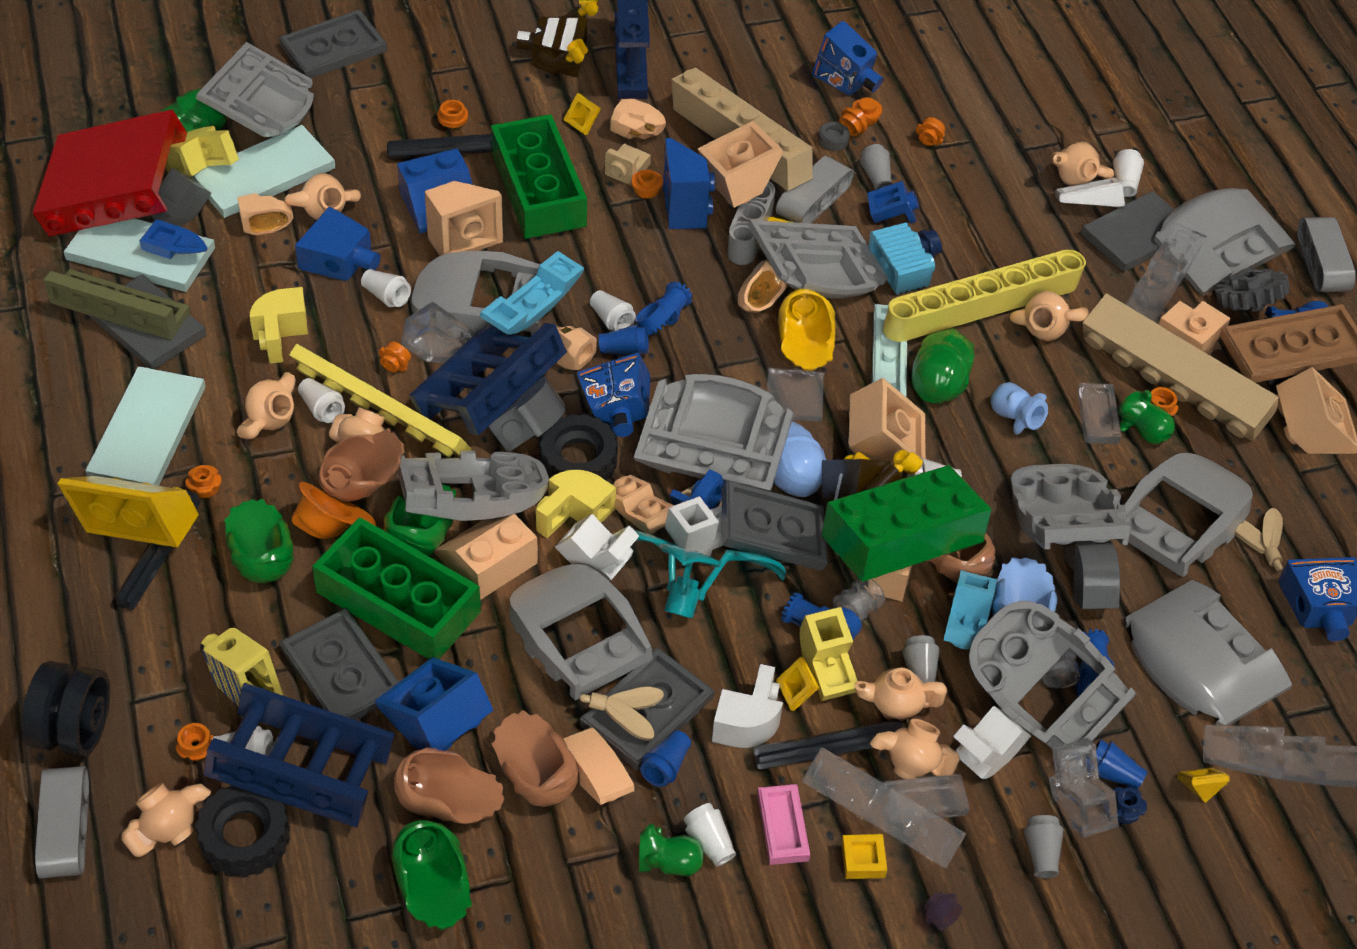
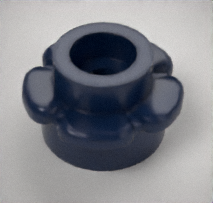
(930, 242)
(1129, 813)

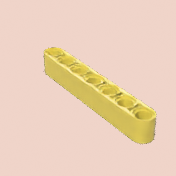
(981, 295)

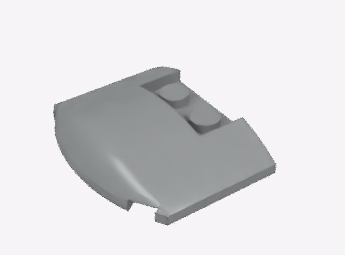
(259, 92)
(1237, 235)
(820, 257)
(715, 427)
(1204, 655)

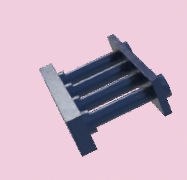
(630, 44)
(499, 389)
(291, 783)

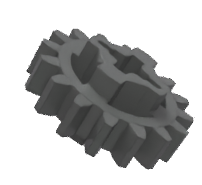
(1252, 289)

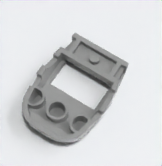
(453, 281)
(500, 484)
(1206, 484)
(1067, 505)
(560, 595)
(1021, 648)

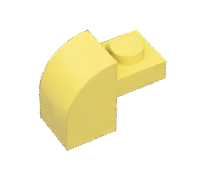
(202, 149)
(277, 316)
(575, 496)
(825, 648)

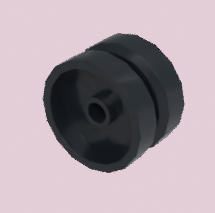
(66, 708)

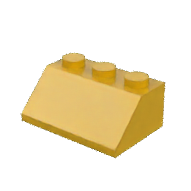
(130, 509)

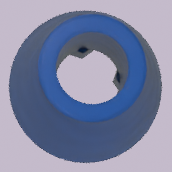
(625, 341)
(664, 761)
(1118, 766)

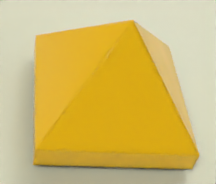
(582, 114)
(797, 683)
(1204, 782)

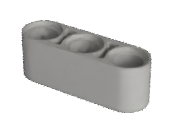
(813, 197)
(741, 241)
(1326, 254)
(62, 822)

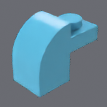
(969, 608)

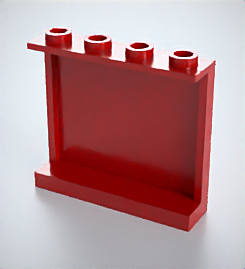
(107, 173)

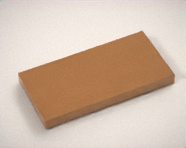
(1292, 343)

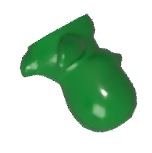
(1149, 419)
(672, 855)

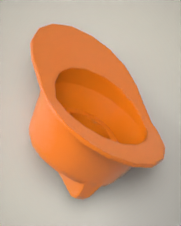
(325, 515)

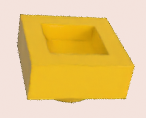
(864, 856)

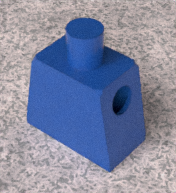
(336, 247)

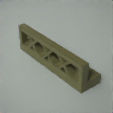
(116, 303)

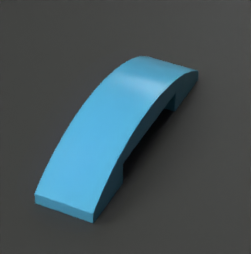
(536, 297)

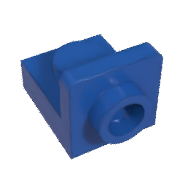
(892, 201)
(707, 488)

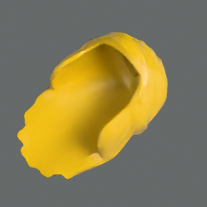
(807, 329)

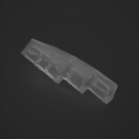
(1166, 271)
(1282, 757)
(883, 807)

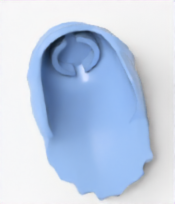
(800, 463)
(1024, 581)

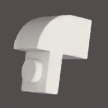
(695, 526)
(595, 546)
(749, 719)
(990, 743)

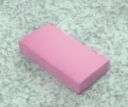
(783, 824)

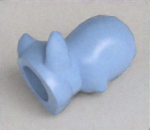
(1015, 403)

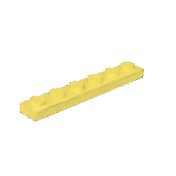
(367, 396)

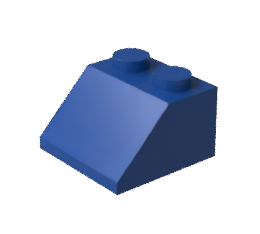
(427, 173)
(686, 187)
(436, 704)

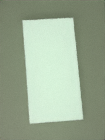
(266, 169)
(118, 250)
(147, 426)

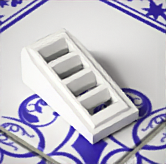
(1101, 193)

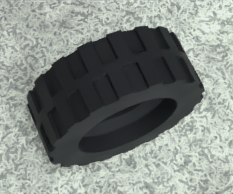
(579, 430)
(247, 859)

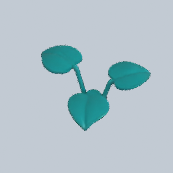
(684, 593)

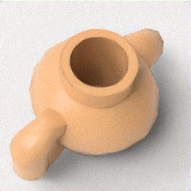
(1079, 164)
(320, 193)
(1047, 316)
(268, 406)
(363, 423)
(901, 693)
(916, 750)
(163, 818)

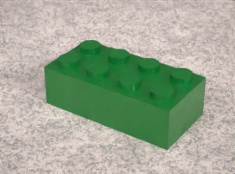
(539, 176)
(905, 522)
(397, 589)

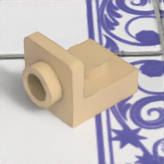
(625, 163)

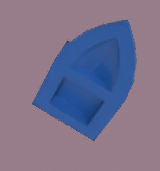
(168, 239)

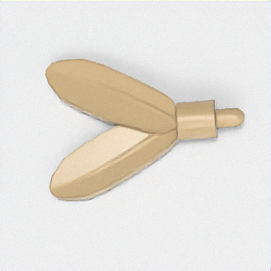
(1267, 540)
(622, 708)

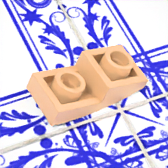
(639, 505)
(599, 766)

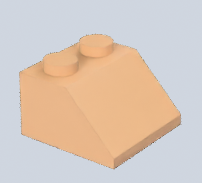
(742, 162)
(463, 217)
(1316, 415)
(885, 423)
(491, 552)

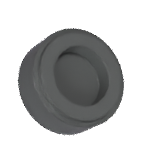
(833, 136)

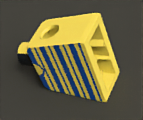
(233, 658)

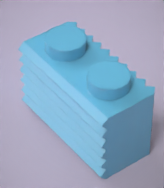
(902, 257)

